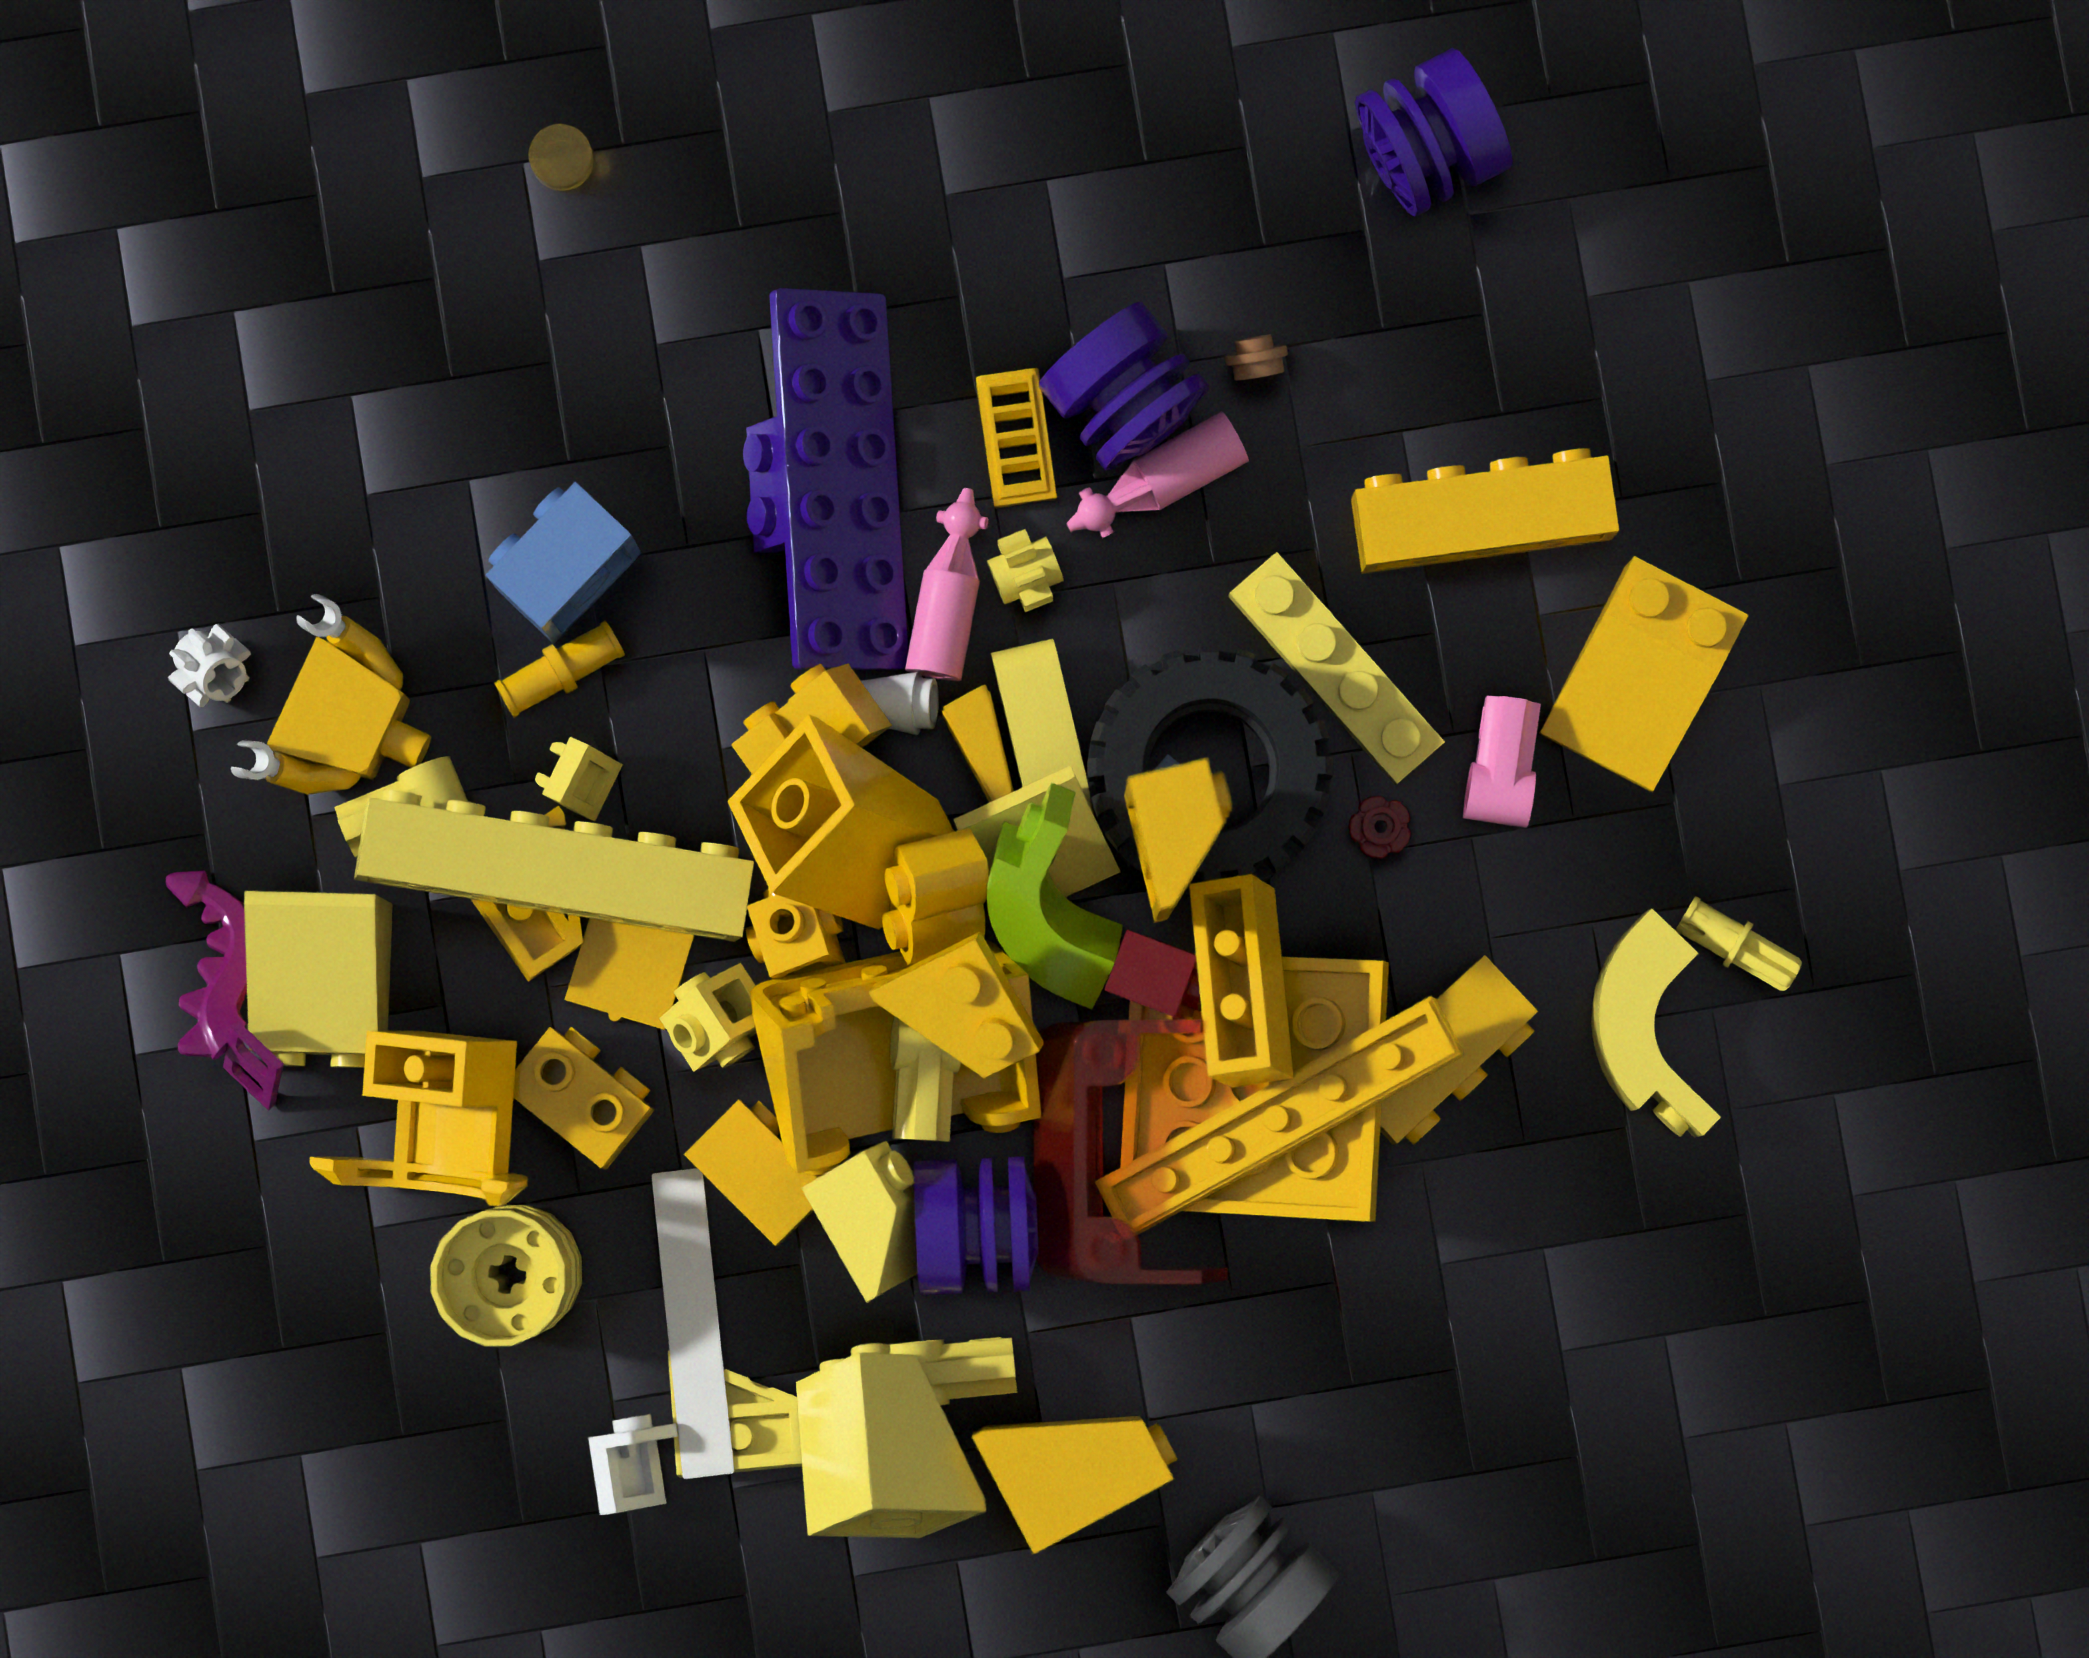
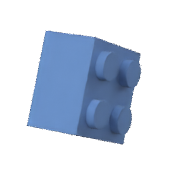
(562, 560)

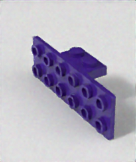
(830, 480)

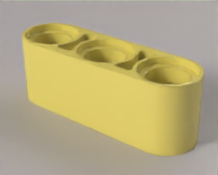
(1038, 712)

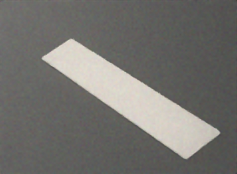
(692, 1323)

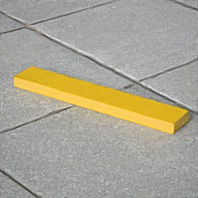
(1281, 1117)

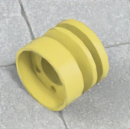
(478, 1298)

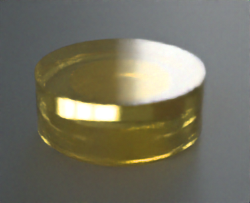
(561, 157)

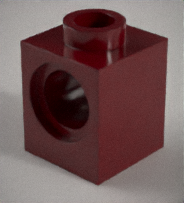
(1156, 976)

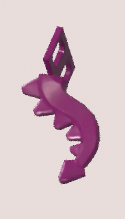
(219, 1003)

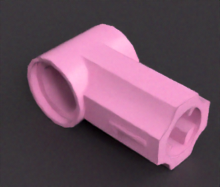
(1501, 780)

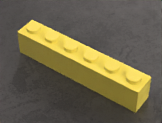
(554, 868)

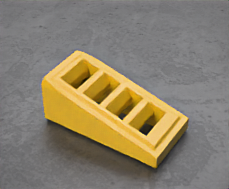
(1011, 383)
(977, 735)

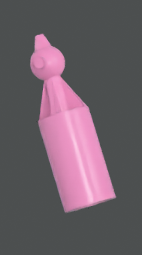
(1165, 474)
(947, 596)

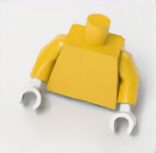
(338, 714)

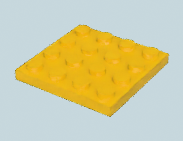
(1318, 1180)

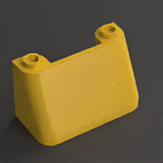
(832, 1065)

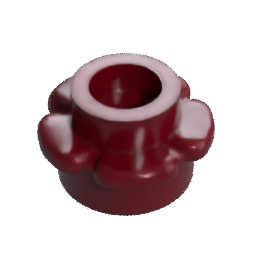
(1372, 842)

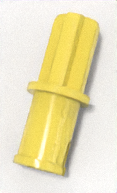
(1739, 945)

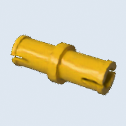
(559, 669)

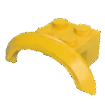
(449, 1116)

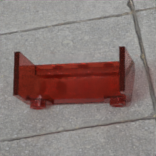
(1068, 1154)

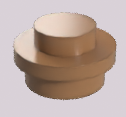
(1256, 358)

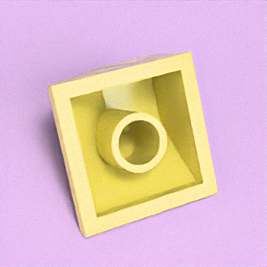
(870, 1217)

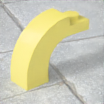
(1624, 1020)

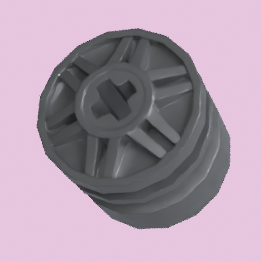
(1253, 1581)

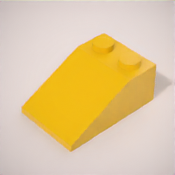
(1643, 673)

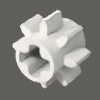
(209, 665)

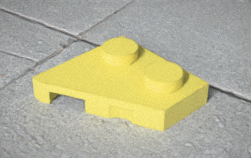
(760, 1422)

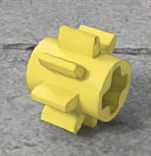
(1025, 570)

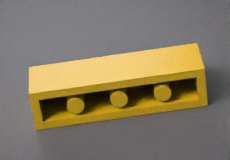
(1484, 512)

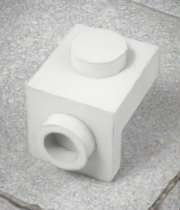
(629, 1465)

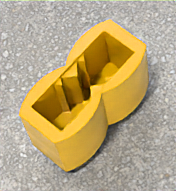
(935, 894)

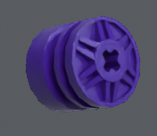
(1444, 127)
(1123, 386)
(973, 1225)

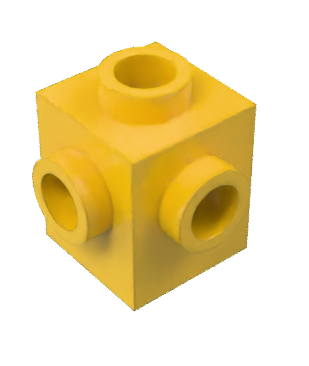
(793, 936)

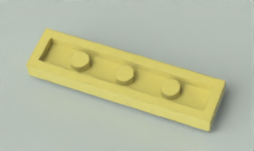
(1336, 668)

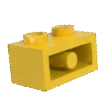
(580, 1097)

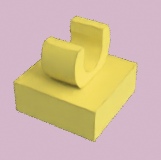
(580, 777)

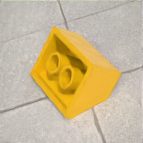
(1174, 826)

